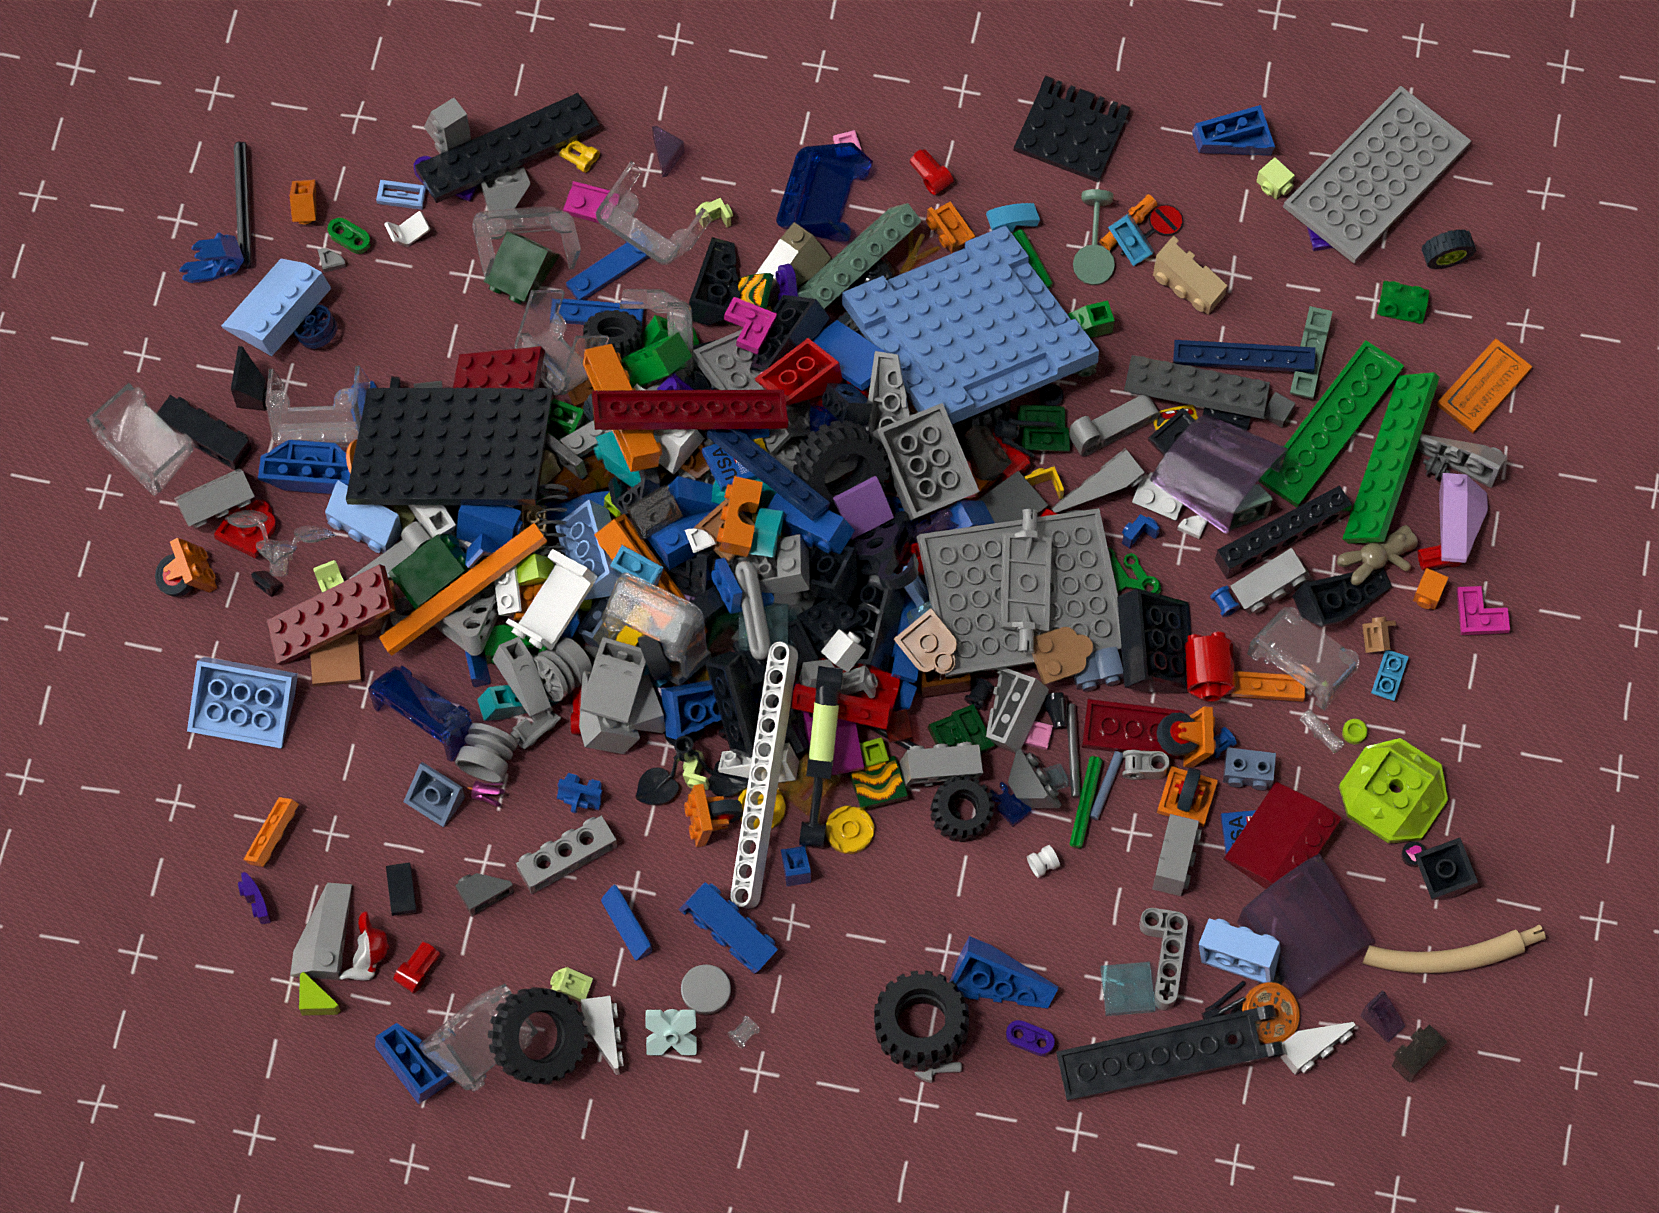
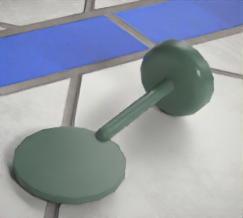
(1094, 262)

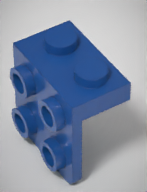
(730, 589)

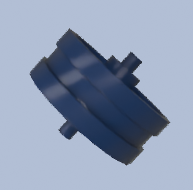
(313, 325)

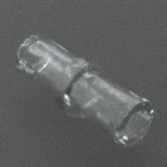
(1321, 731)

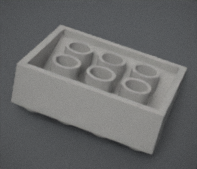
(926, 461)

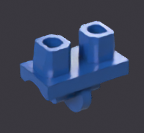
(579, 795)

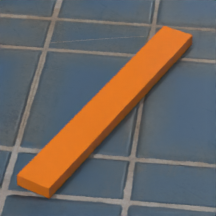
(462, 589)

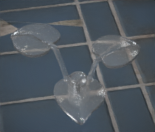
(277, 551)

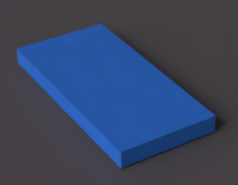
(851, 351)

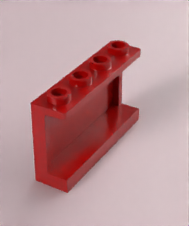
(857, 706)

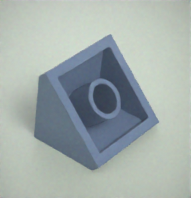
(434, 795)

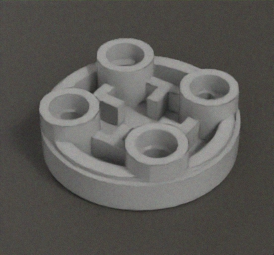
(705, 989)

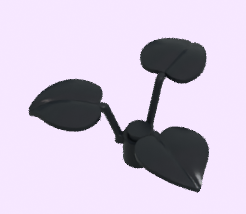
(659, 788)

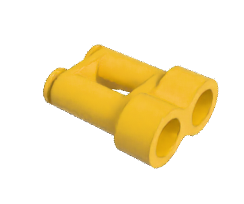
(585, 160)

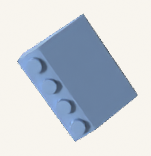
(277, 305)
(241, 702)

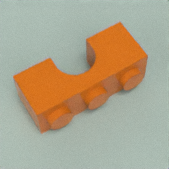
(735, 535)

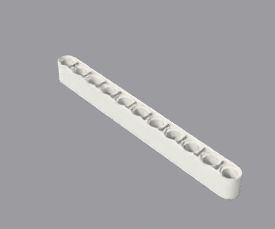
(768, 786)

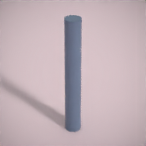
(1106, 785)

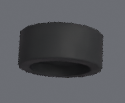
(655, 657)

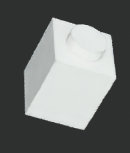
(844, 649)

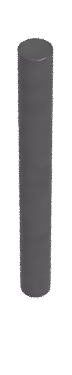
(1073, 751)

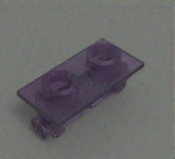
(940, 522)

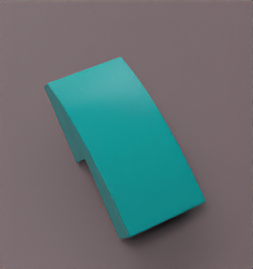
(766, 532)

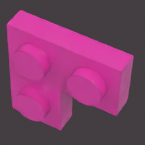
(754, 319)
(1475, 618)

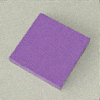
(864, 506)

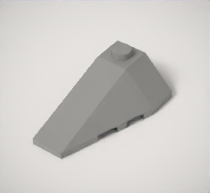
(886, 391)
(1467, 458)
(1113, 475)
(323, 939)

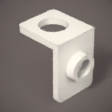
(409, 230)

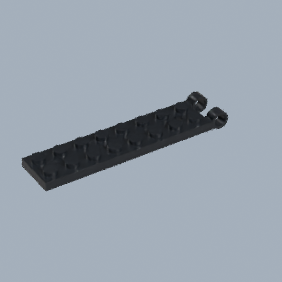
(1165, 1054)

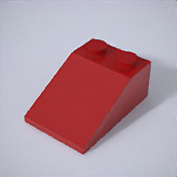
(802, 373)

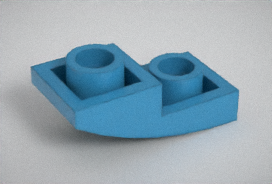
(1012, 215)
(1389, 674)

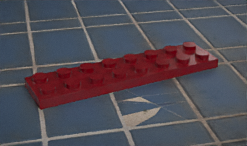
(689, 409)

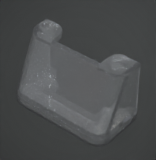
(140, 438)
(1305, 655)
(463, 1042)

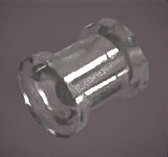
(743, 1032)

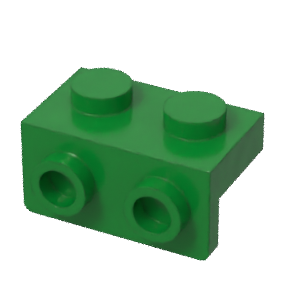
(1403, 302)

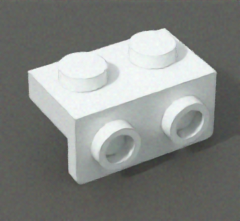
(1156, 499)
(508, 593)

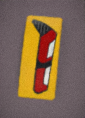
(1166, 414)

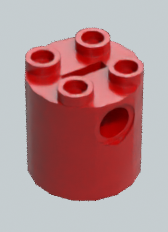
(1210, 666)

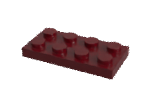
(500, 369)
(1123, 726)

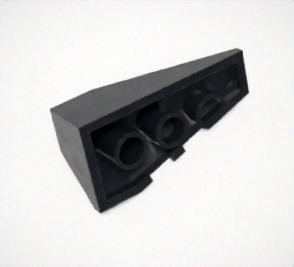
(715, 283)
(795, 322)
(1336, 598)

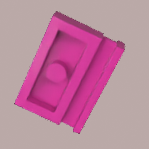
(584, 201)

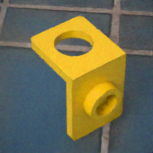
(1041, 475)

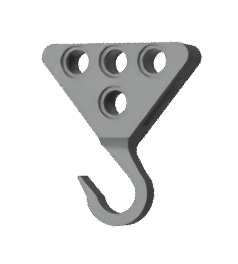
(462, 622)

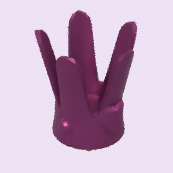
(480, 789)

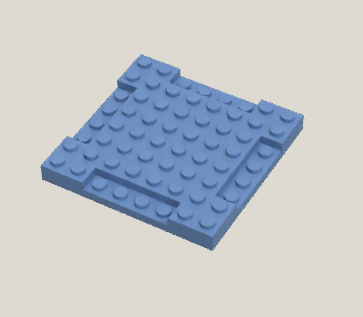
(971, 327)

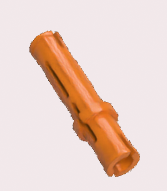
(1138, 214)

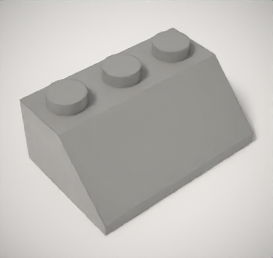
(215, 498)

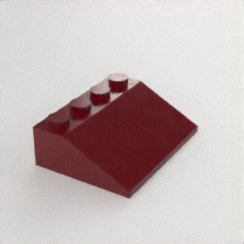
(1281, 835)

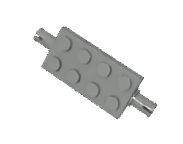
(1026, 582)

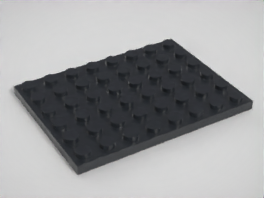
(450, 446)

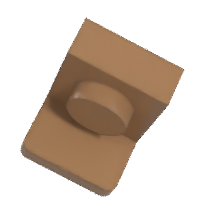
(1376, 634)

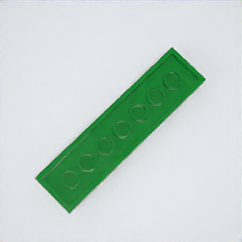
(1332, 422)
(1391, 458)

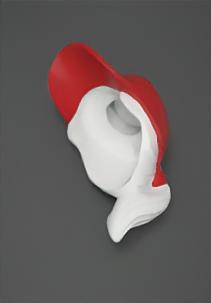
(371, 950)

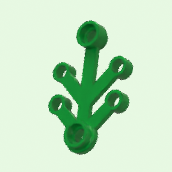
(1123, 581)

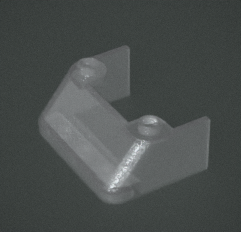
(617, 216)
(496, 223)
(678, 317)
(545, 328)
(316, 423)
(659, 616)

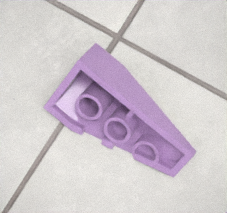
(1461, 514)

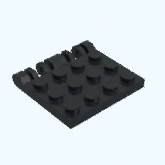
(1070, 132)

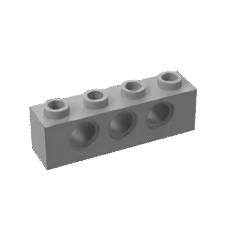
(538, 878)

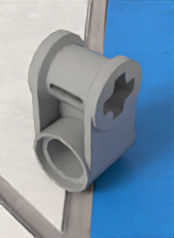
(1143, 764)

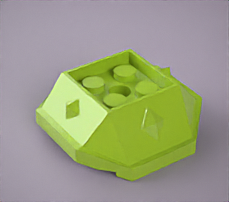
(1390, 814)

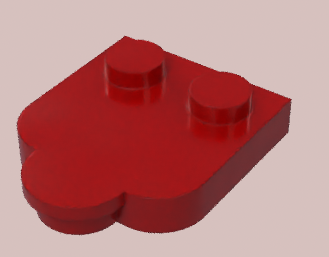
(246, 538)

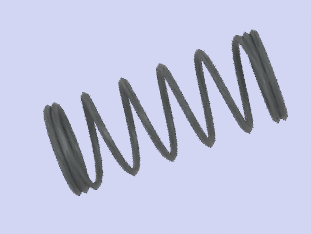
(556, 495)

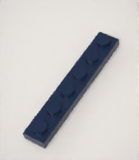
(1244, 356)
(770, 471)

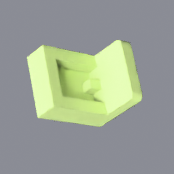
(716, 210)
(328, 575)
(691, 773)

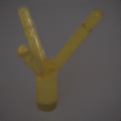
(912, 258)

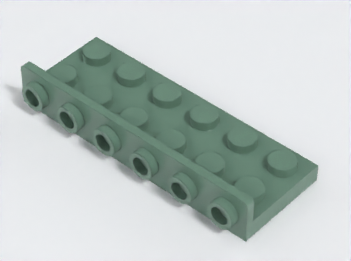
(860, 254)

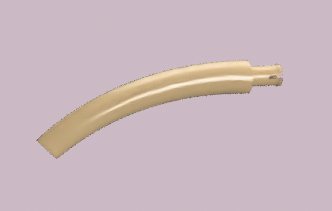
(1454, 959)

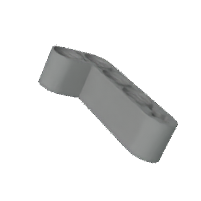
(1095, 434)
(412, 539)
(1166, 959)

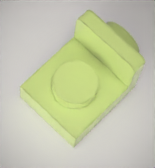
(571, 983)

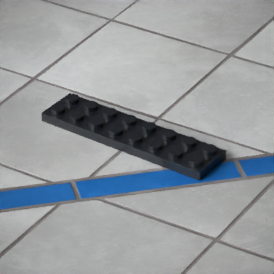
(507, 147)

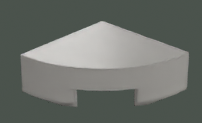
(330, 260)

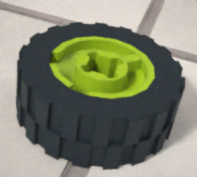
(1448, 249)

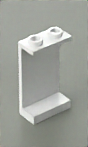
(555, 602)

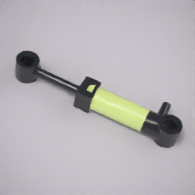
(821, 749)

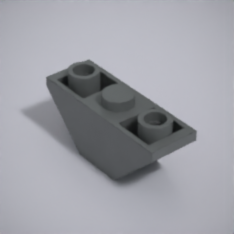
(1031, 783)

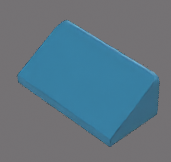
(1131, 239)
(637, 565)

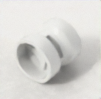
(1043, 861)

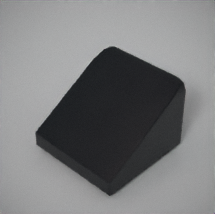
(266, 582)

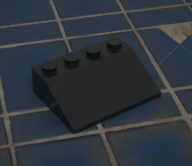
(881, 617)
(1153, 641)

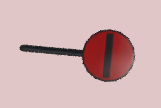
(1164, 220)

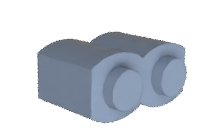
(1100, 668)

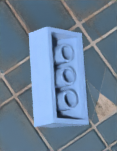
(584, 547)

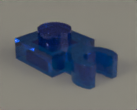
(1010, 808)

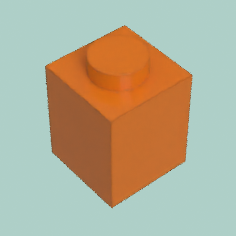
(1430, 589)

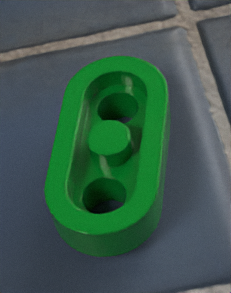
(350, 235)

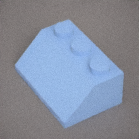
(369, 523)
(1239, 950)

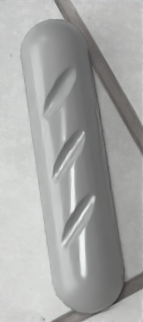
(753, 610)

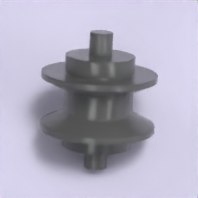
(1436, 467)

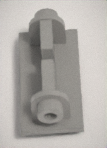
(527, 733)

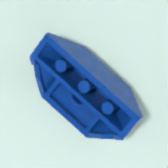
(304, 466)

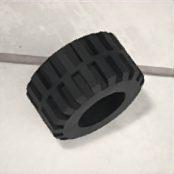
(620, 327)
(961, 789)

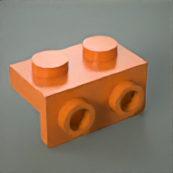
(949, 226)

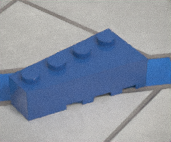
(692, 707)
(729, 927)

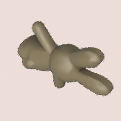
(1377, 554)

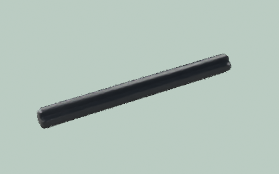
(243, 202)

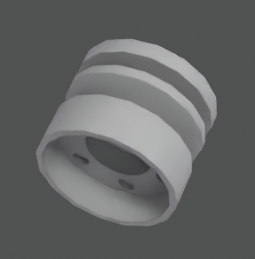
(562, 668)
(486, 753)

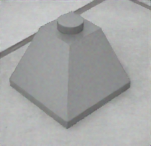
(505, 190)

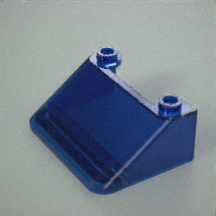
(820, 189)

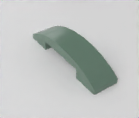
(1313, 336)

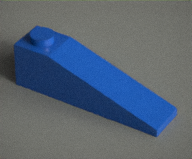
(672, 542)
(994, 975)

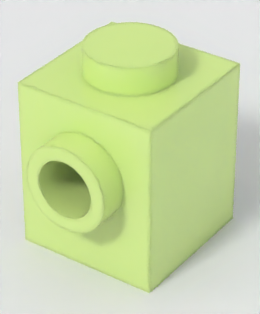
(1275, 179)

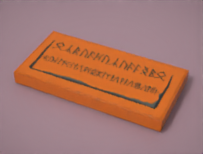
(1484, 385)

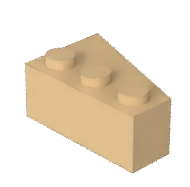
(1187, 278)

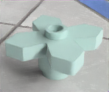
(671, 1029)

